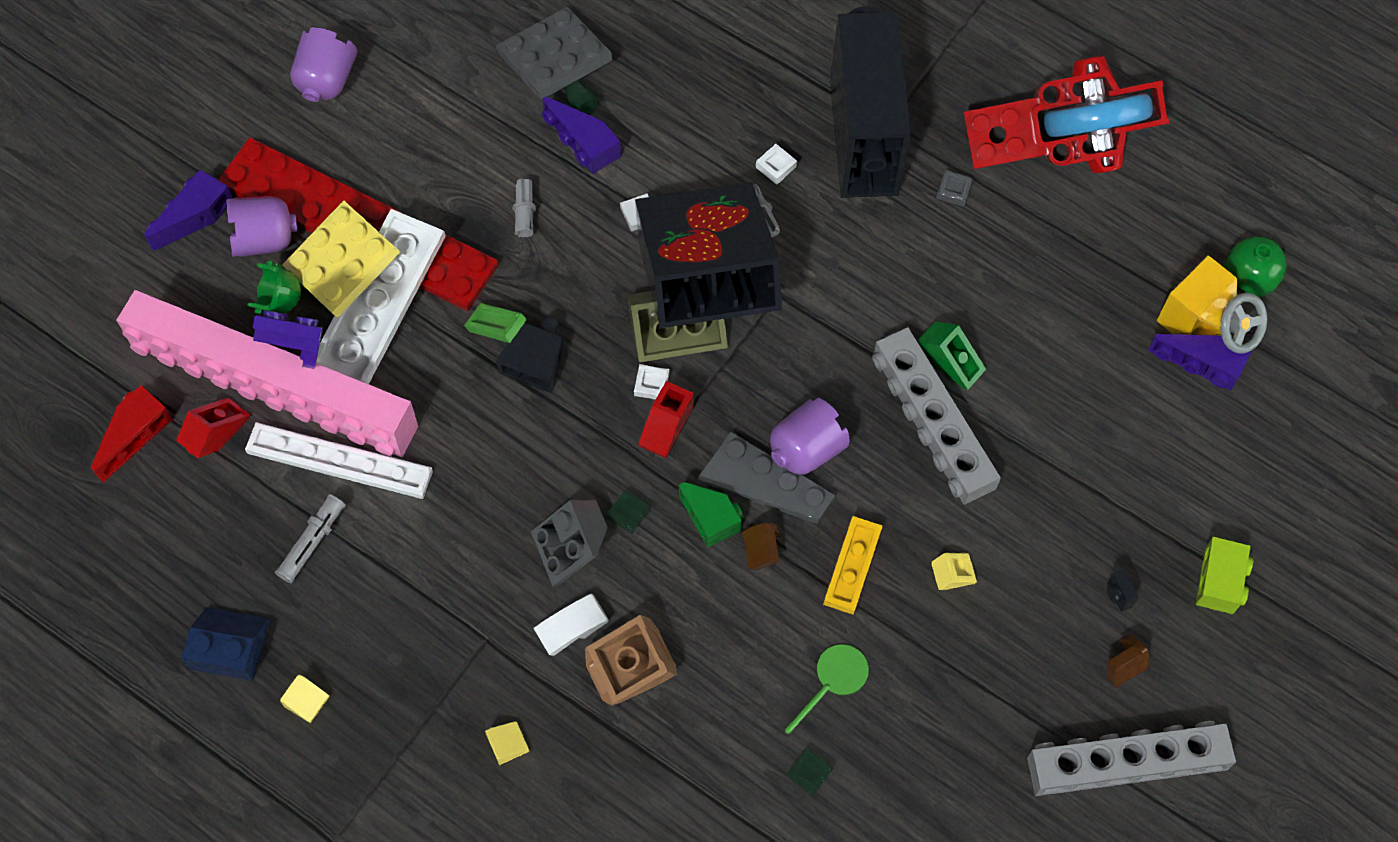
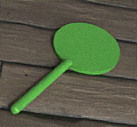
(840, 671)

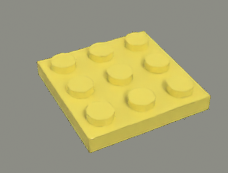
(341, 258)

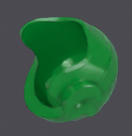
(277, 290)

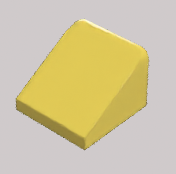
(953, 570)
(304, 698)
(507, 742)

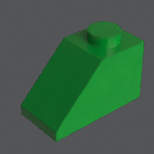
(951, 353)
(711, 513)

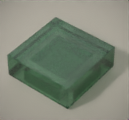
(628, 512)
(810, 772)

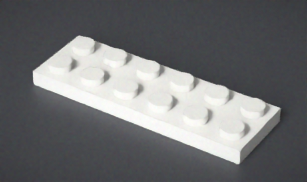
(365, 329)

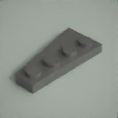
(753, 474)

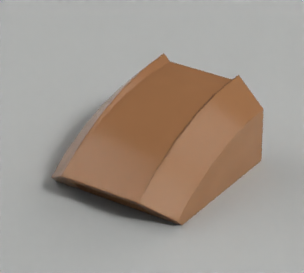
(629, 661)

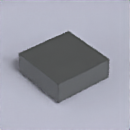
(954, 188)

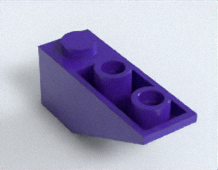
(587, 136)
(194, 208)
(1201, 356)

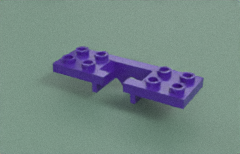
(301, 335)

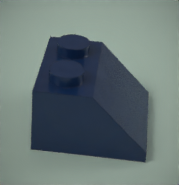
(225, 643)

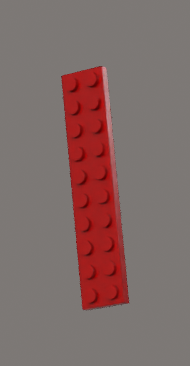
(257, 170)

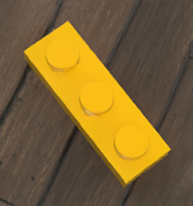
(852, 565)

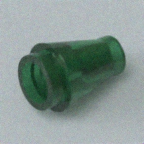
(580, 97)

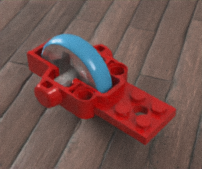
(1095, 116)

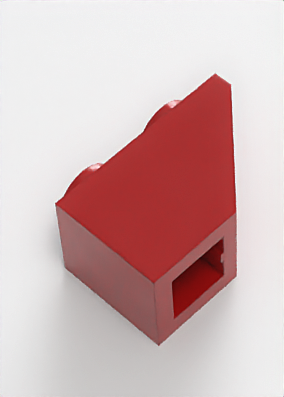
(666, 419)

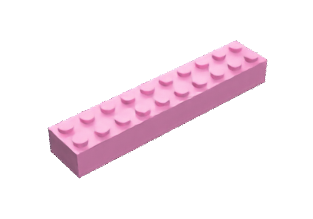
(268, 374)

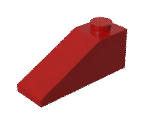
(131, 428)

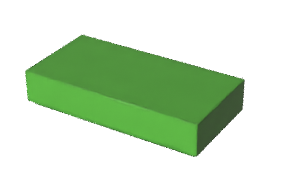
(495, 322)

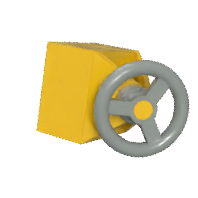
(1210, 306)

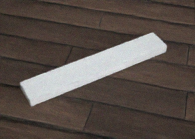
(339, 460)

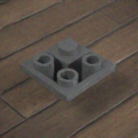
(570, 538)

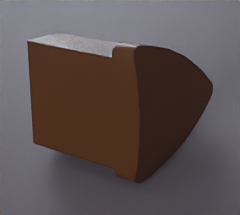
(761, 545)
(1129, 662)

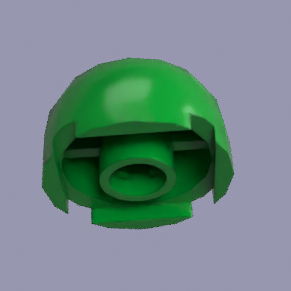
(1257, 265)

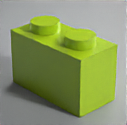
(1224, 575)

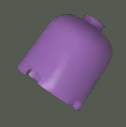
(321, 64)
(260, 225)
(808, 437)

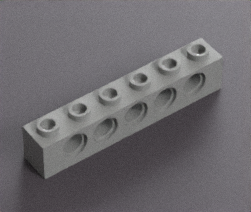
(904, 349)
(1212, 739)

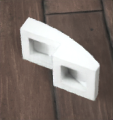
(571, 623)

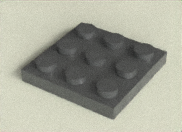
(554, 53)

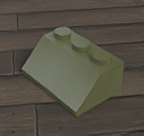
(674, 341)

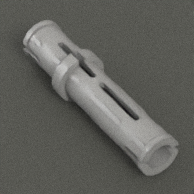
(318, 527)

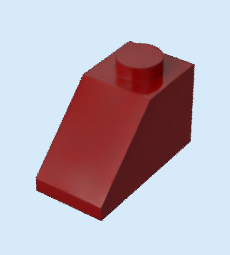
(211, 427)

